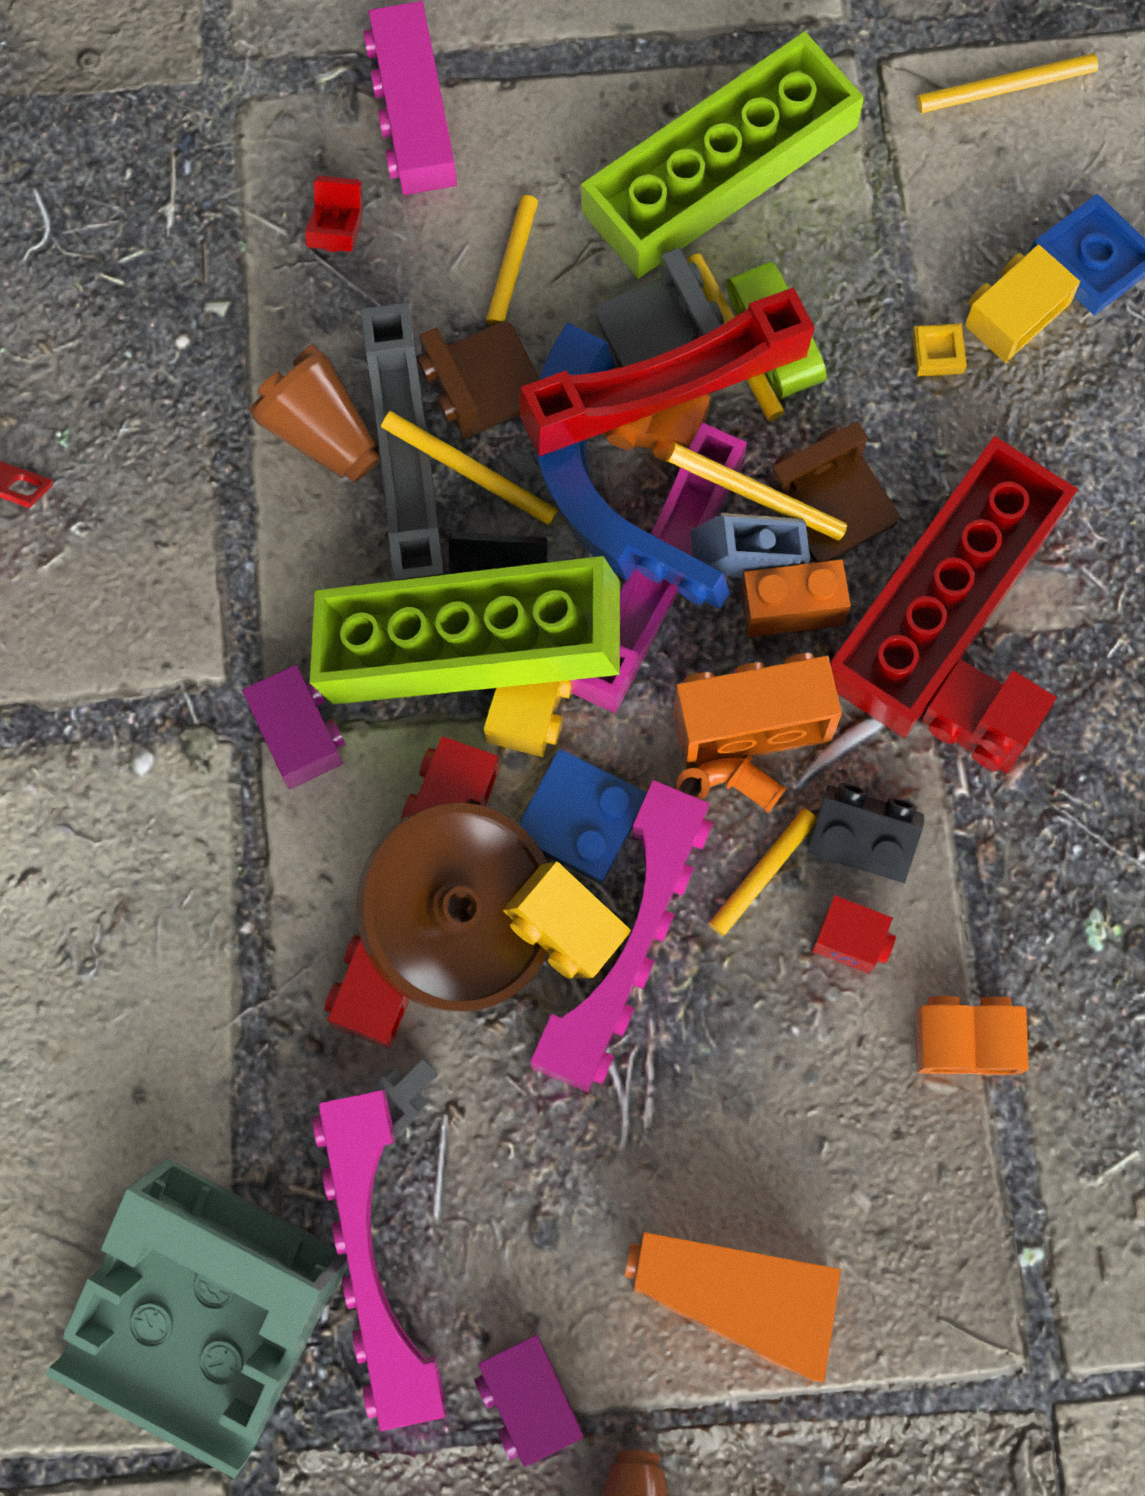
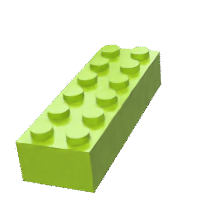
(721, 154)
(467, 631)

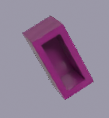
(293, 726)
(529, 1401)

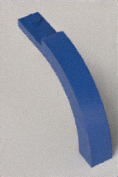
(591, 518)

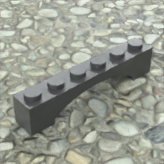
(405, 469)

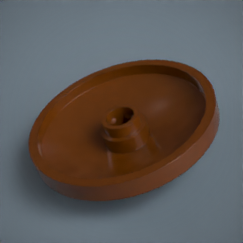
(436, 907)

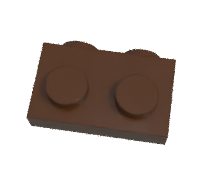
(477, 376)
(839, 483)

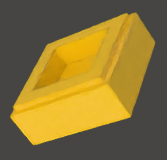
(939, 349)

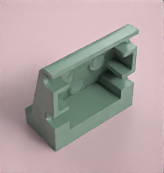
(196, 1314)

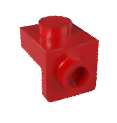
(335, 214)

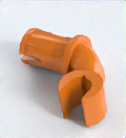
(736, 773)

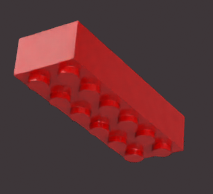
(949, 586)

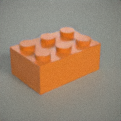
(756, 709)

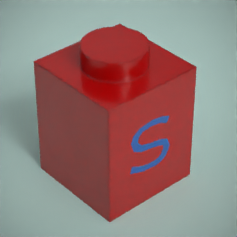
(855, 935)

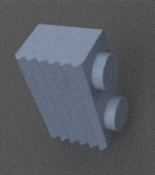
(750, 543)

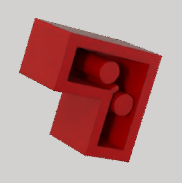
(987, 715)

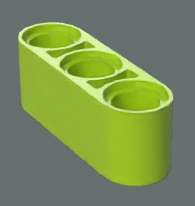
(761, 283)

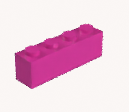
(412, 98)

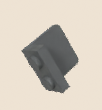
(659, 313)

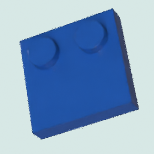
(1098, 251)
(582, 815)

